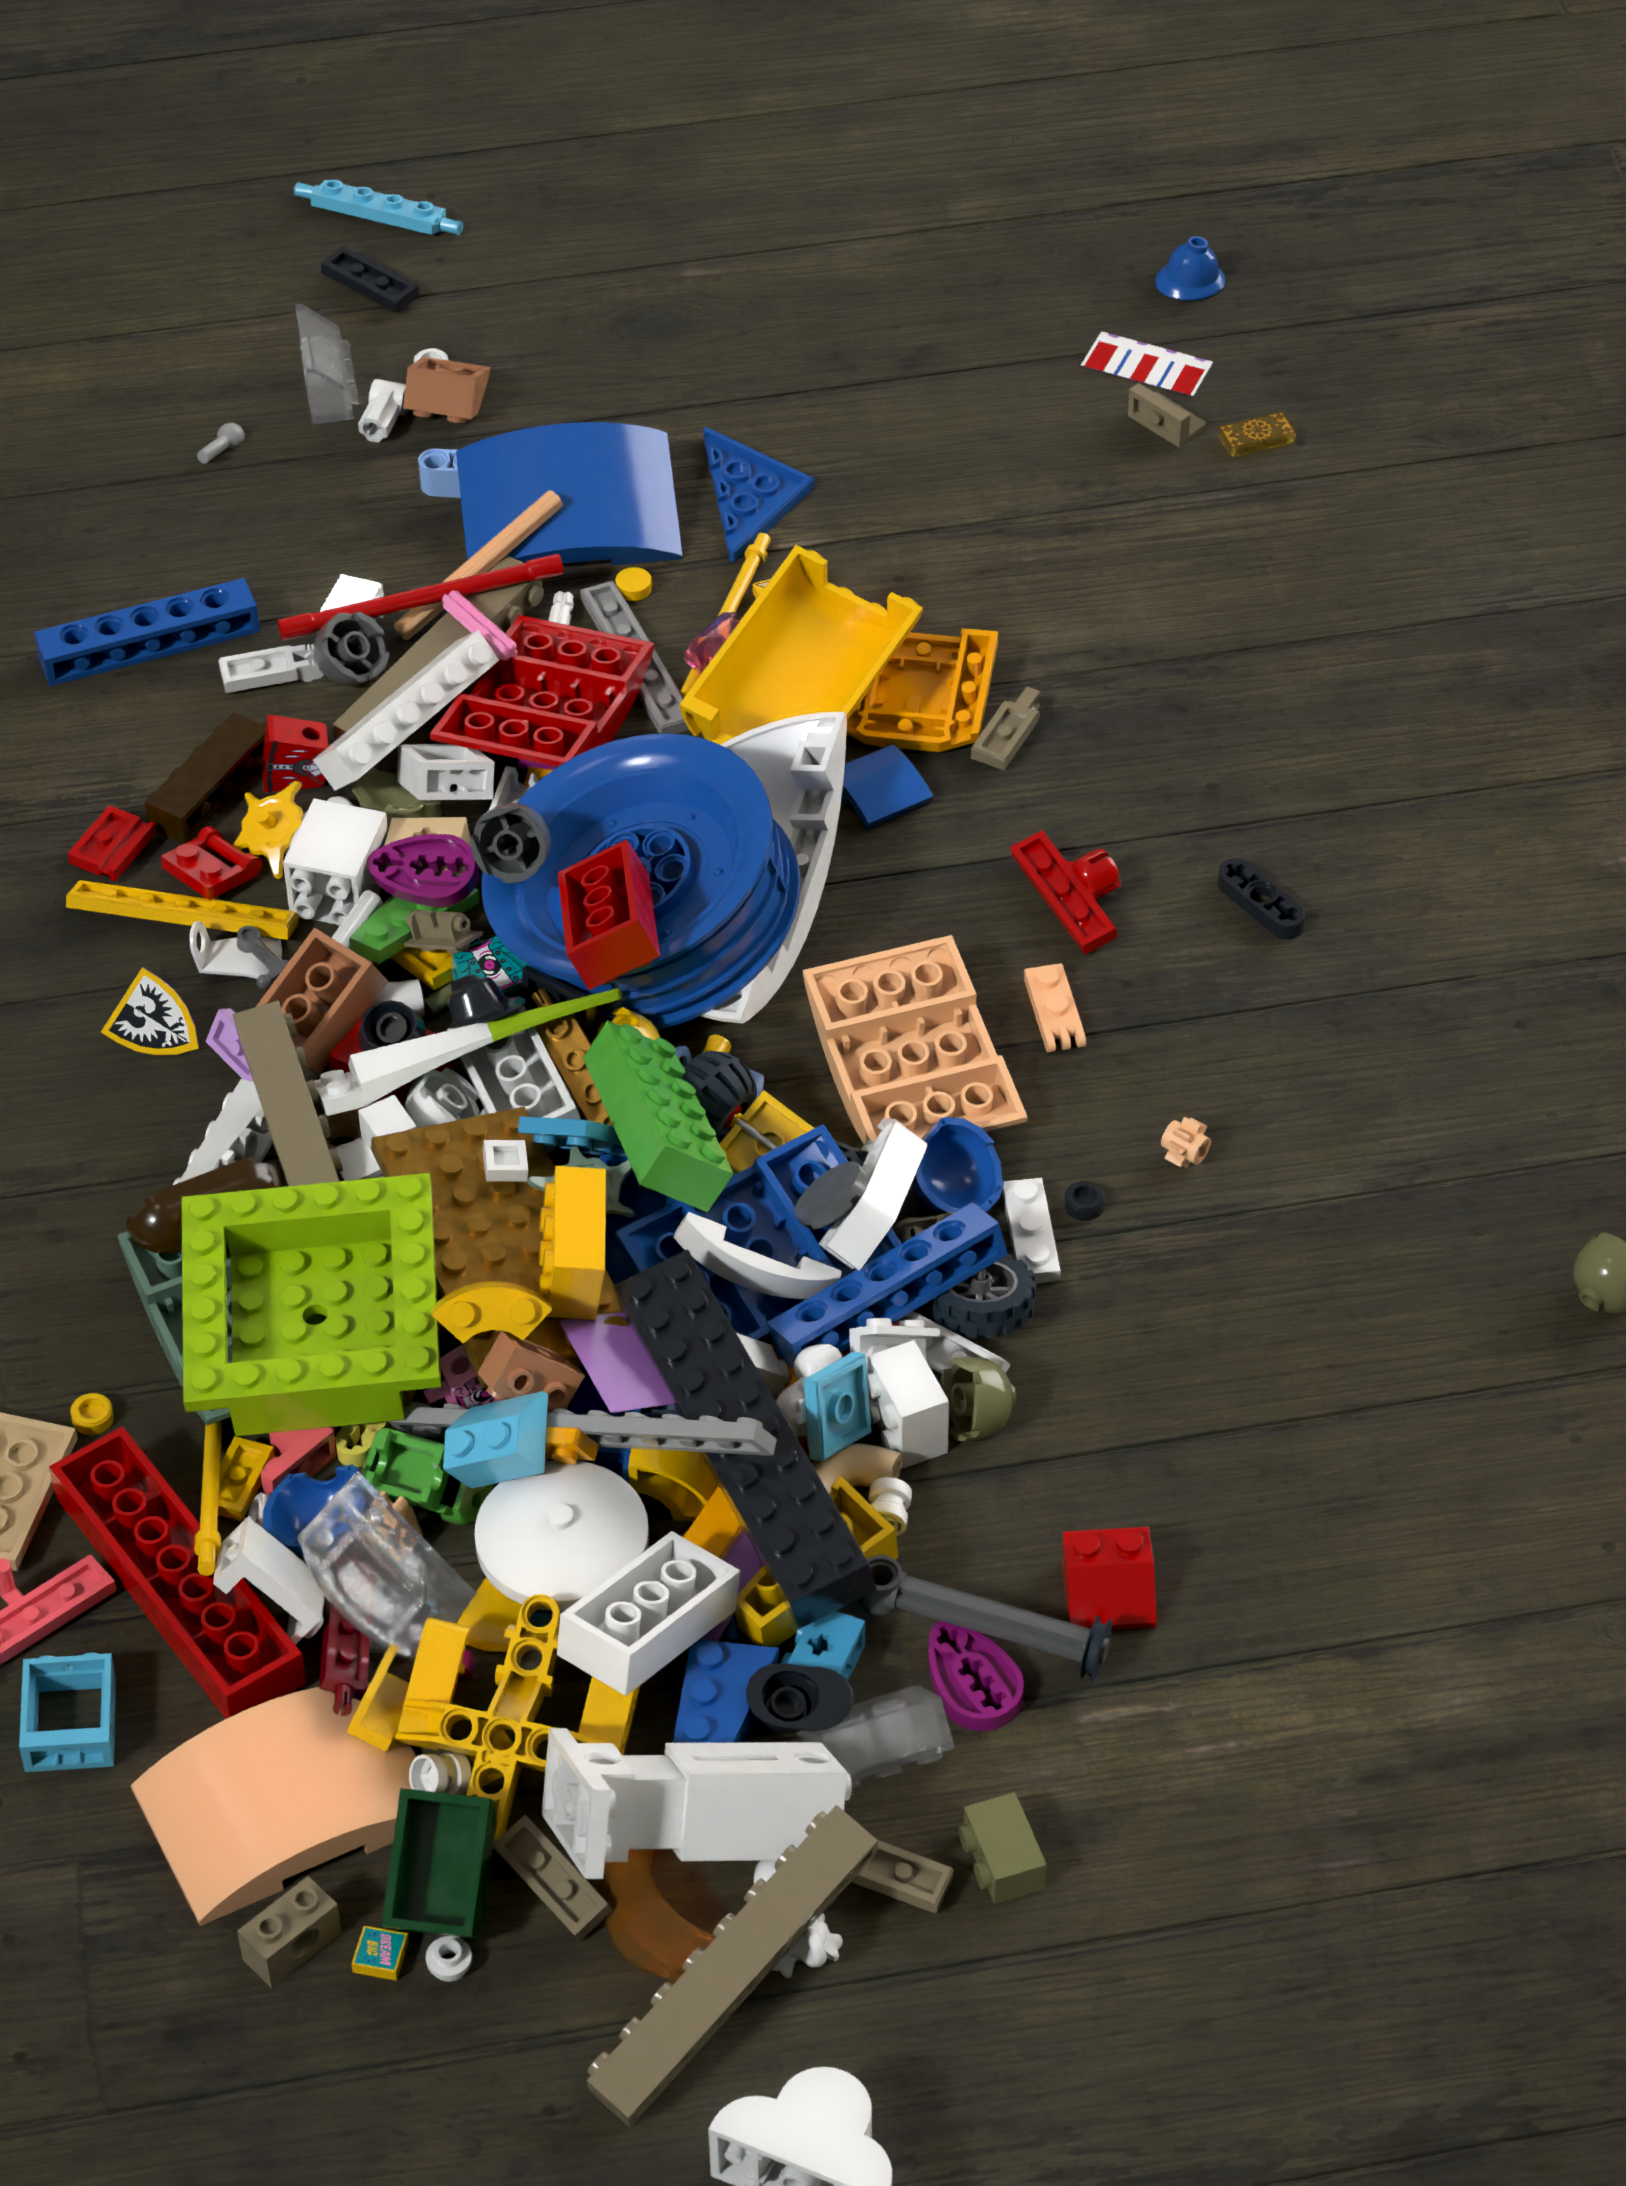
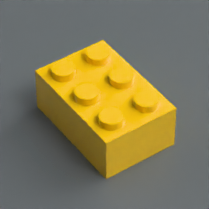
(573, 1242)

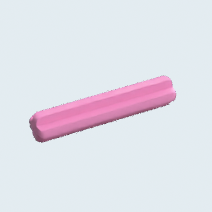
(474, 620)

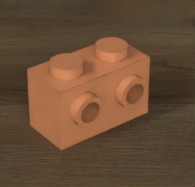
(526, 1368)

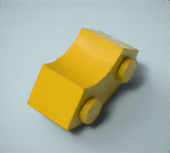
(491, 1307)
(674, 1478)

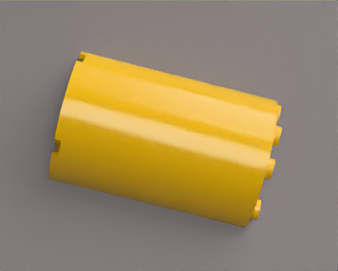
(797, 652)

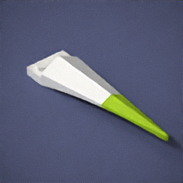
(391, 1066)

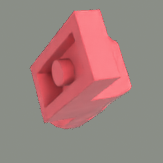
(298, 1453)

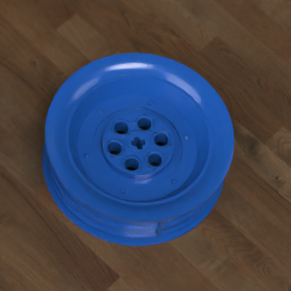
(713, 859)

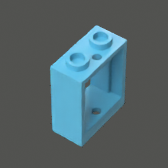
(68, 1747)

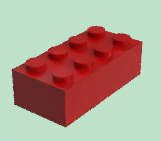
(608, 915)

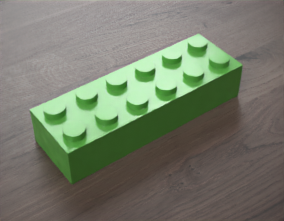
(657, 1116)

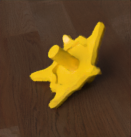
(271, 826)

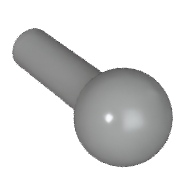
(228, 436)

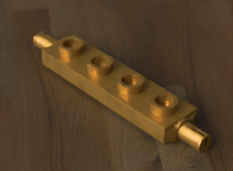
(567, 1047)

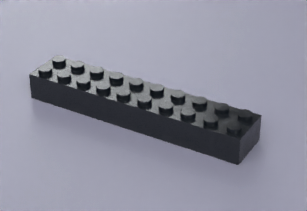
(774, 1496)

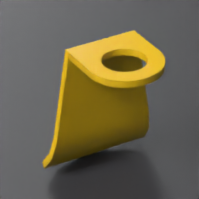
(489, 1617)

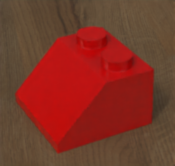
(1109, 1577)

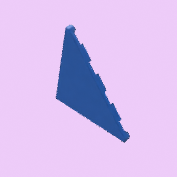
(750, 490)

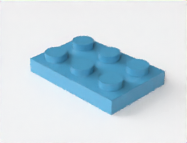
(589, 1136)

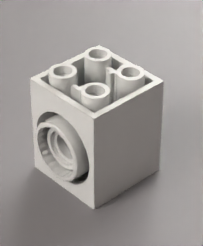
(329, 860)

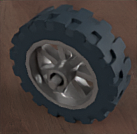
(988, 1301)

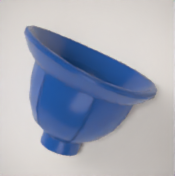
(1191, 272)

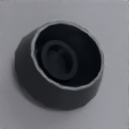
(389, 1024)

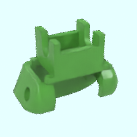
(414, 1470)

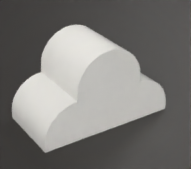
(806, 2137)

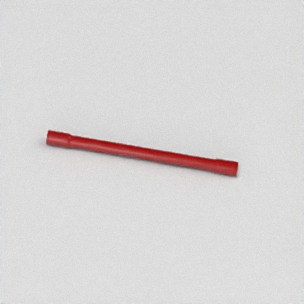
(532, 571)

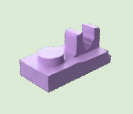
(226, 1043)

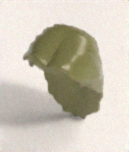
(383, 793)

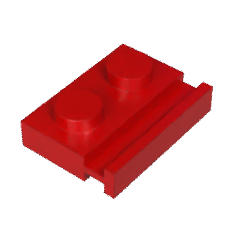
(111, 843)

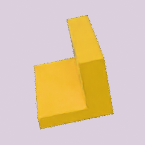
(380, 1707)

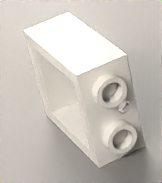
(432, 768)

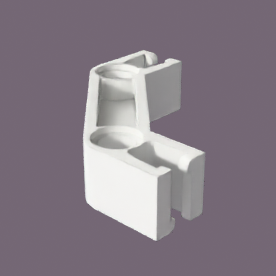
(890, 1170)

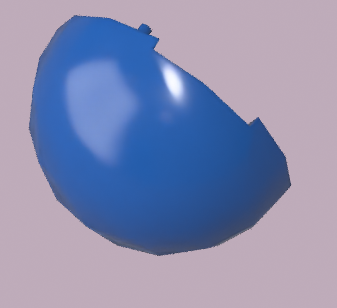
(958, 1168)
(298, 1502)

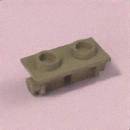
(440, 931)

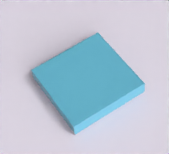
(837, 1406)

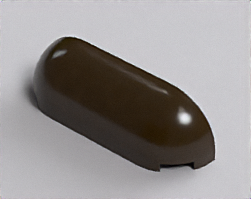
(160, 1222)

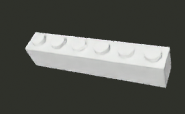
(405, 710)

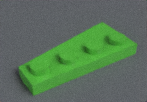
(387, 927)

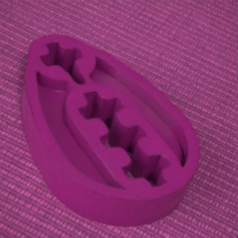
(427, 888)
(994, 1670)

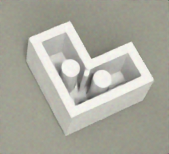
(375, 1120)

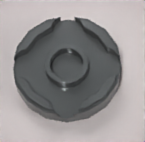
(830, 1195)

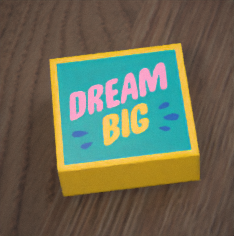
(380, 1953)

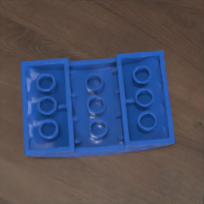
(607, 475)
(758, 1217)

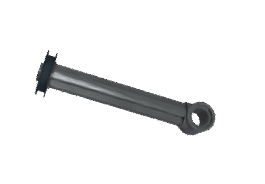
(986, 1616)

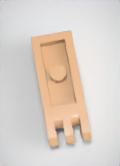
(1054, 1006)

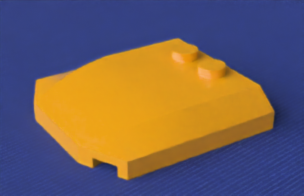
(929, 693)

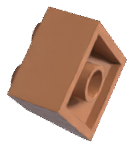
(445, 388)

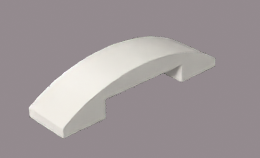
(748, 1268)

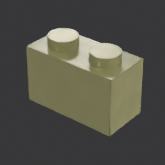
(1003, 1848)

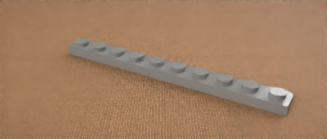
(630, 1431)

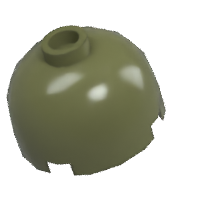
(1601, 1274)
(977, 1397)

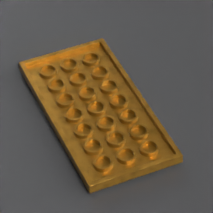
(483, 1225)

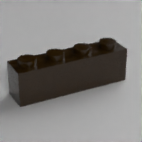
(207, 779)

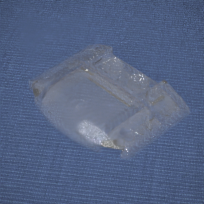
(380, 1568)

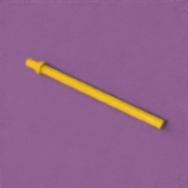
(755, 556)

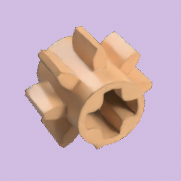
(1185, 1142)

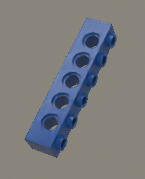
(147, 631)
(892, 1283)

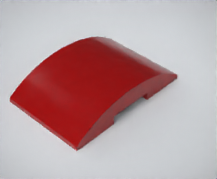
(553, 698)

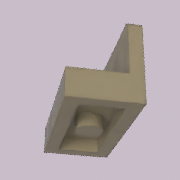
(1163, 416)

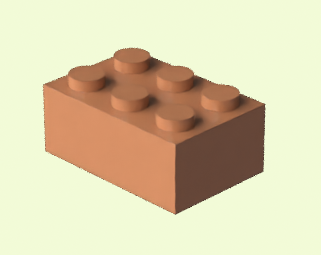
(326, 993)

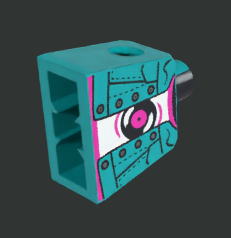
(493, 961)

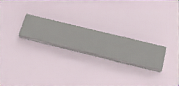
(658, 690)

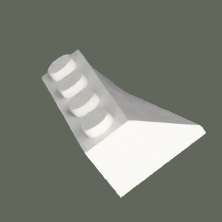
(235, 1134)

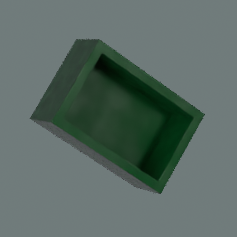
(440, 1864)

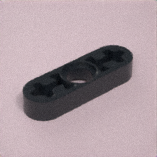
(1265, 913)

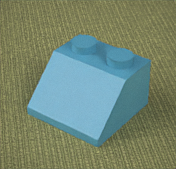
(498, 1441)

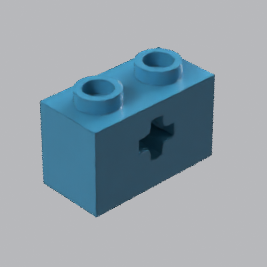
(830, 1643)

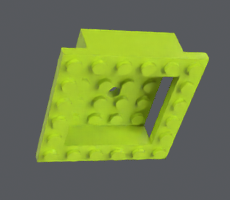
(301, 1251)

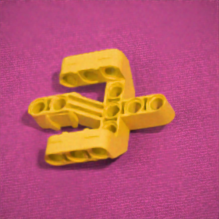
(430, 1711)

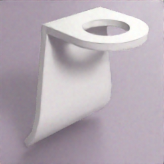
(224, 956)

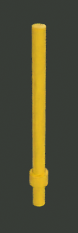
(208, 1539)

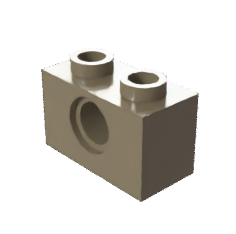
(289, 1932)

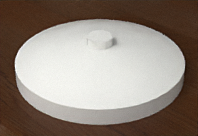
(559, 1532)

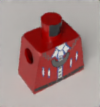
(290, 752)

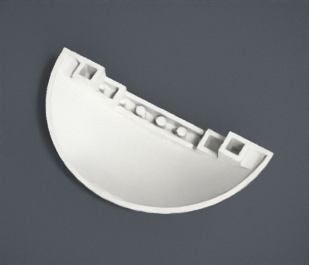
(803, 777)

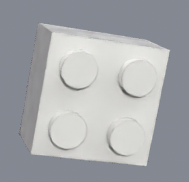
(907, 1404)

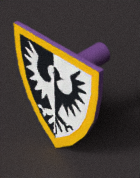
(152, 1018)

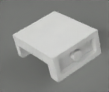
(276, 1572)

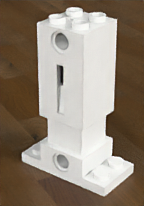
(692, 1800)

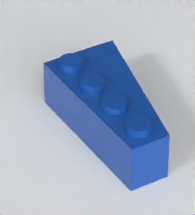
(714, 1692)

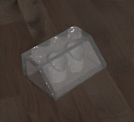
(325, 367)
(887, 1734)

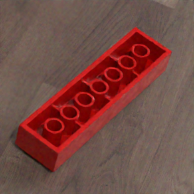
(149, 1545)

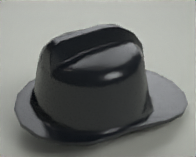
(479, 1001)
(799, 1697)

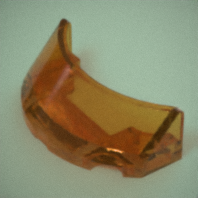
(643, 1922)

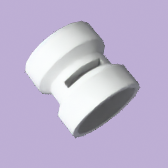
(891, 1500)
(441, 1774)

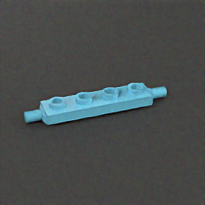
(379, 207)

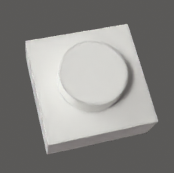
(505, 1160)

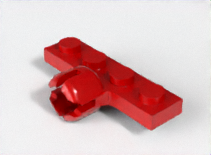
(1071, 888)

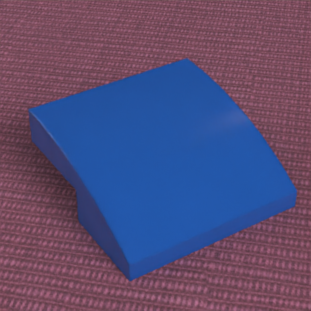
(883, 786)

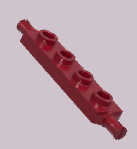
(343, 1661)

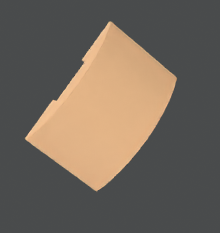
(910, 1040)
(269, 1799)

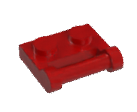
(206, 873)

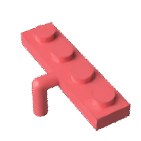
(49, 1605)

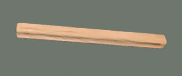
(485, 558)

